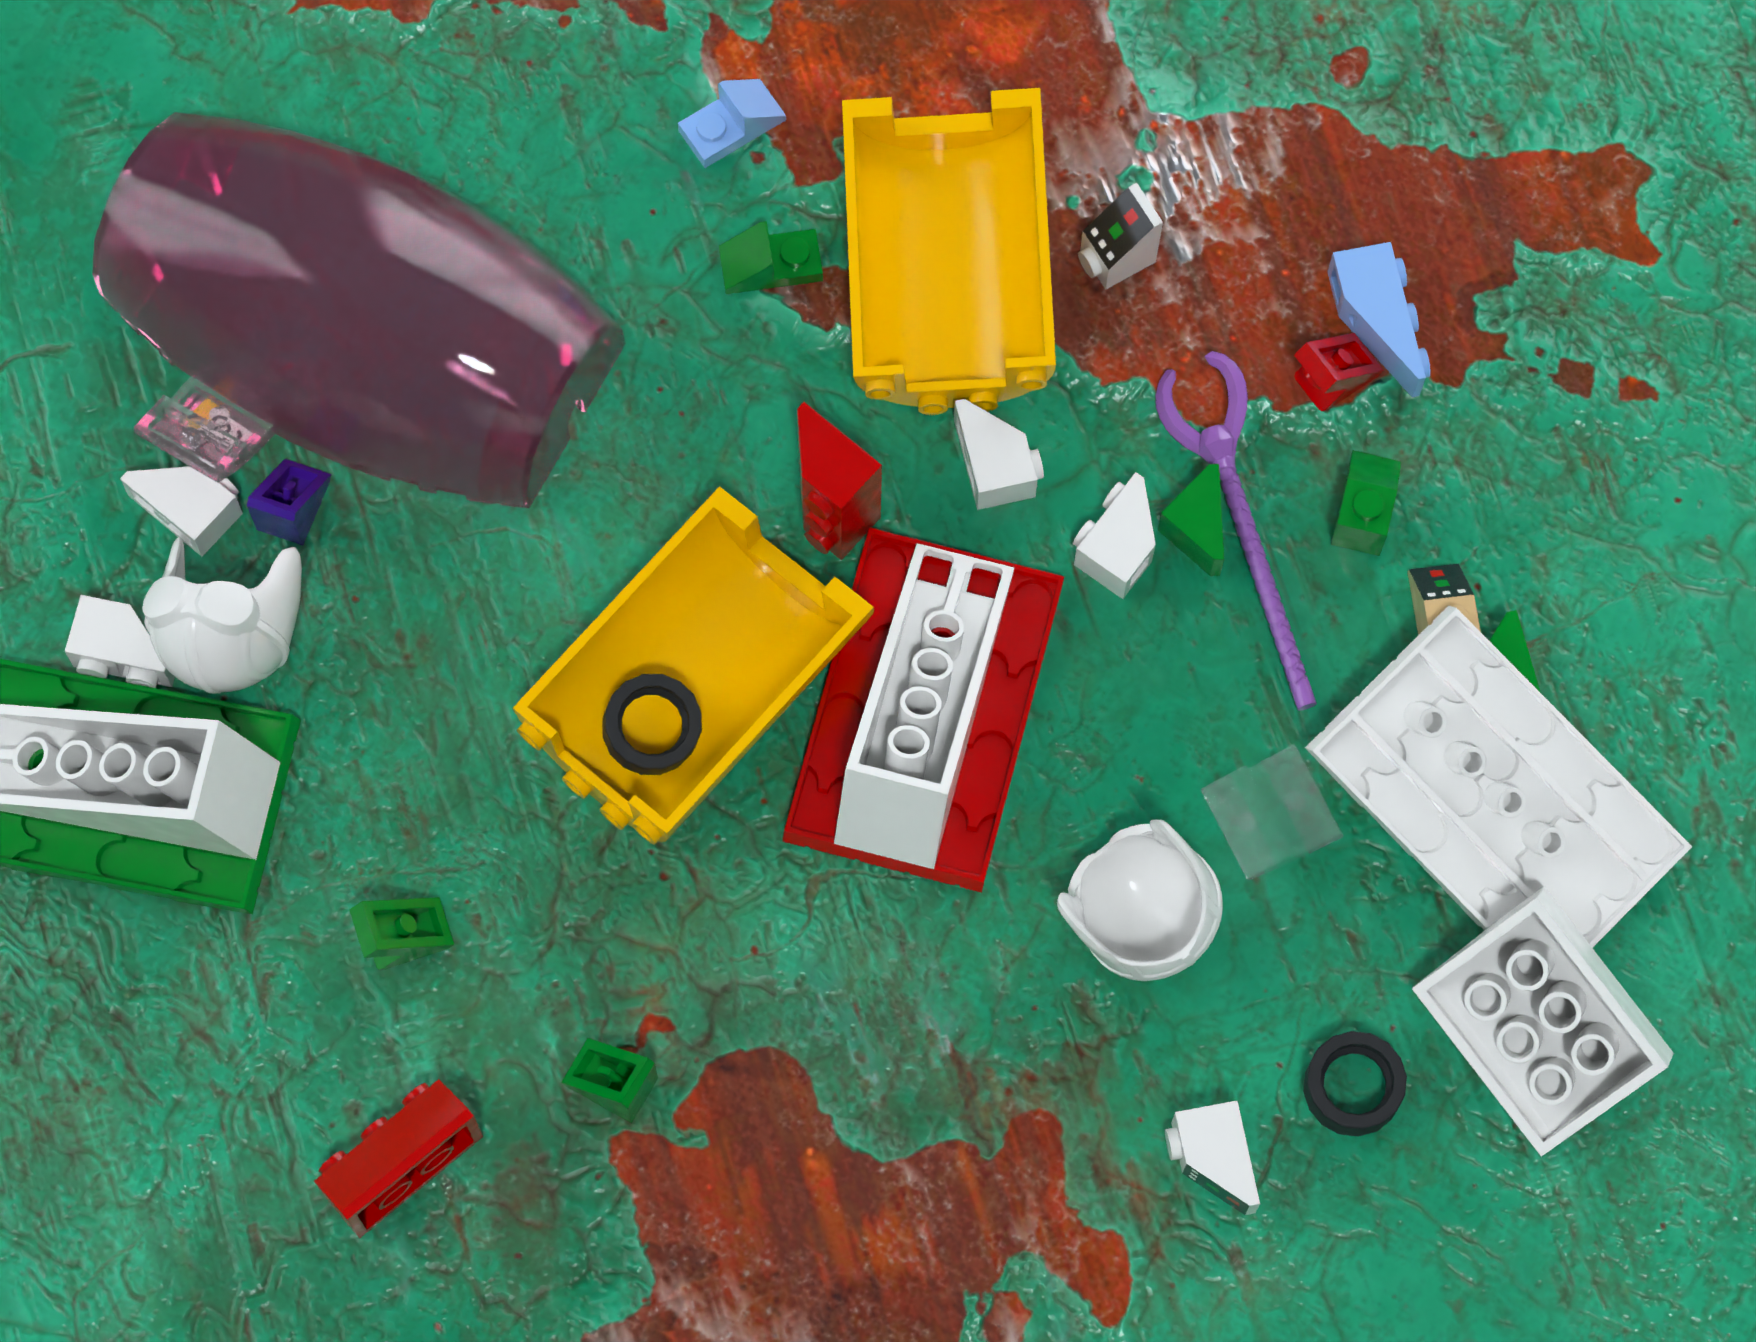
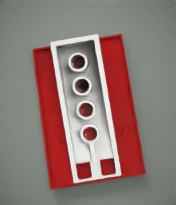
(925, 711)

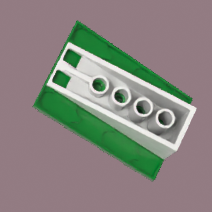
(138, 786)

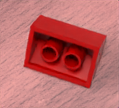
(837, 485)
(398, 1156)

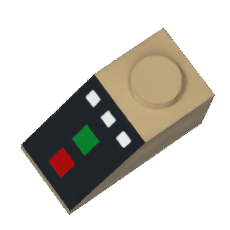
(1438, 588)

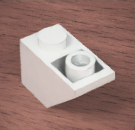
(1121, 541)
(114, 642)

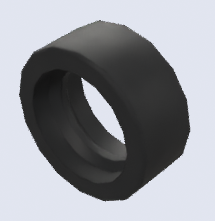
(664, 687)
(1385, 1058)

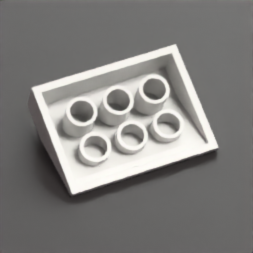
(1543, 1022)

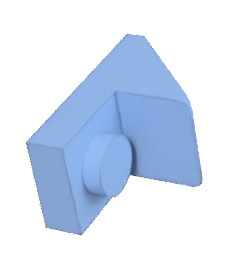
(733, 120)

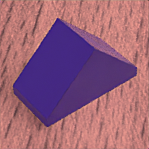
(288, 501)

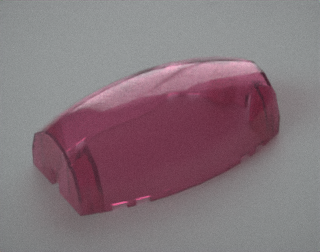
(352, 306)

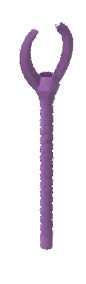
(1218, 446)

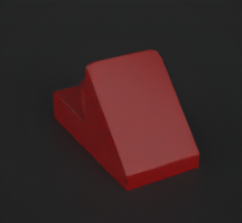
(1334, 369)

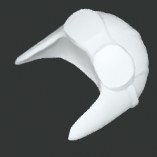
(221, 631)
(1144, 903)

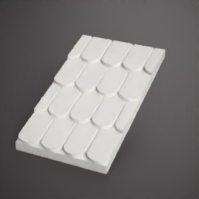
(1494, 785)

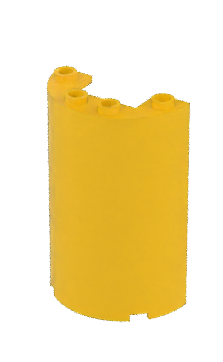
(949, 253)
(722, 620)

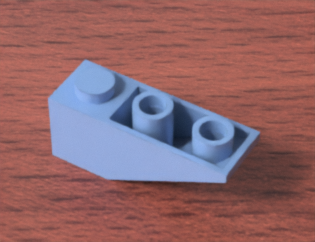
(1373, 305)

